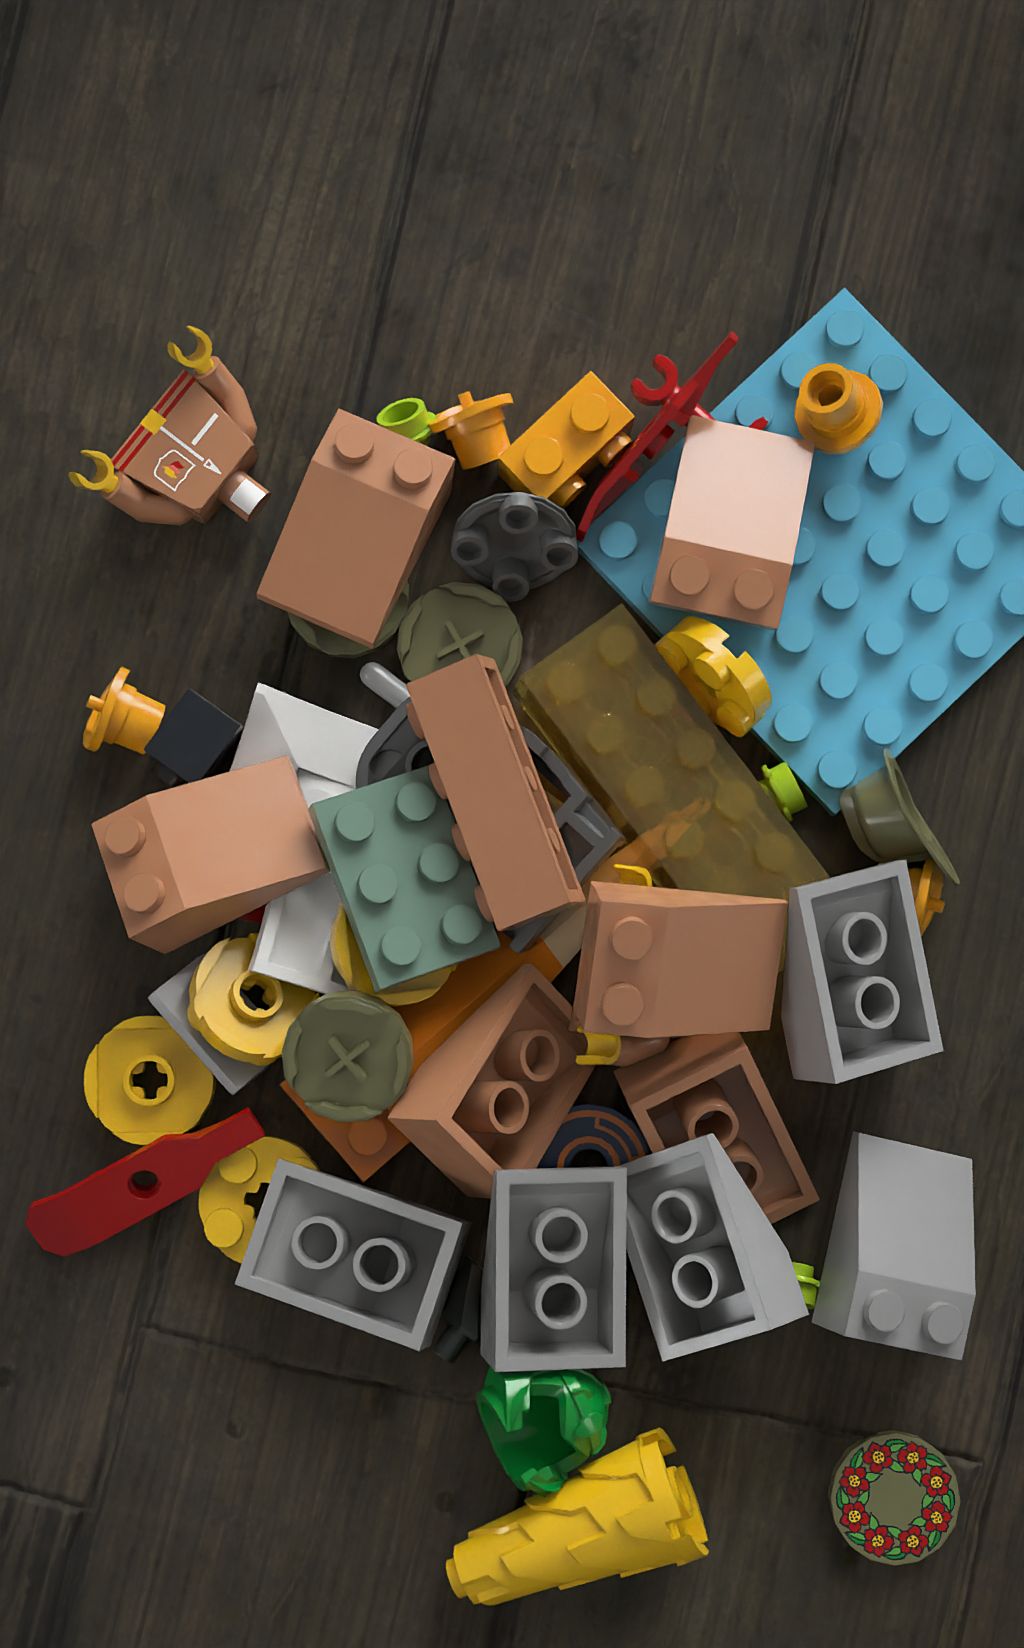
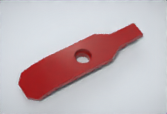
(653, 437)
(114, 1201)

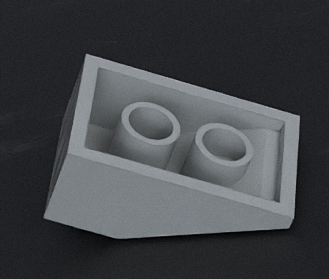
(856, 977)
(901, 1249)
(704, 1251)
(353, 1254)
(555, 1270)

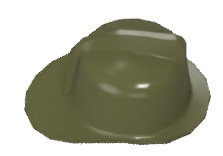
(887, 821)

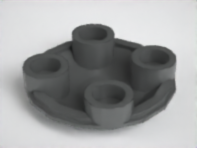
(514, 542)

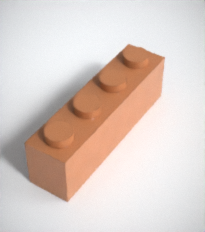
(493, 793)

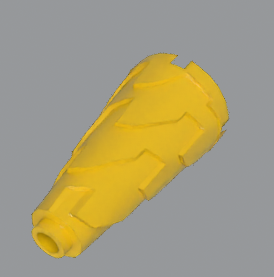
(606, 1521)

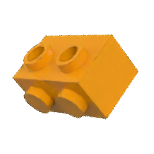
(568, 443)

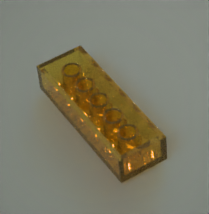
(662, 767)

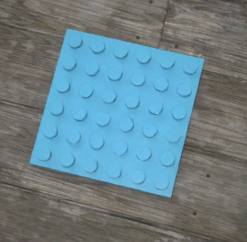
(898, 564)

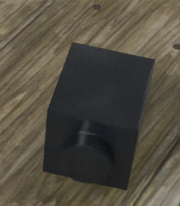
(193, 741)

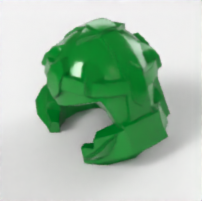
(543, 1423)

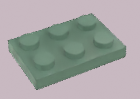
(402, 878)

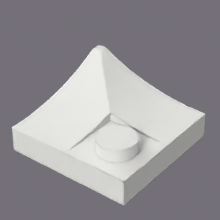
(317, 741)
(297, 935)

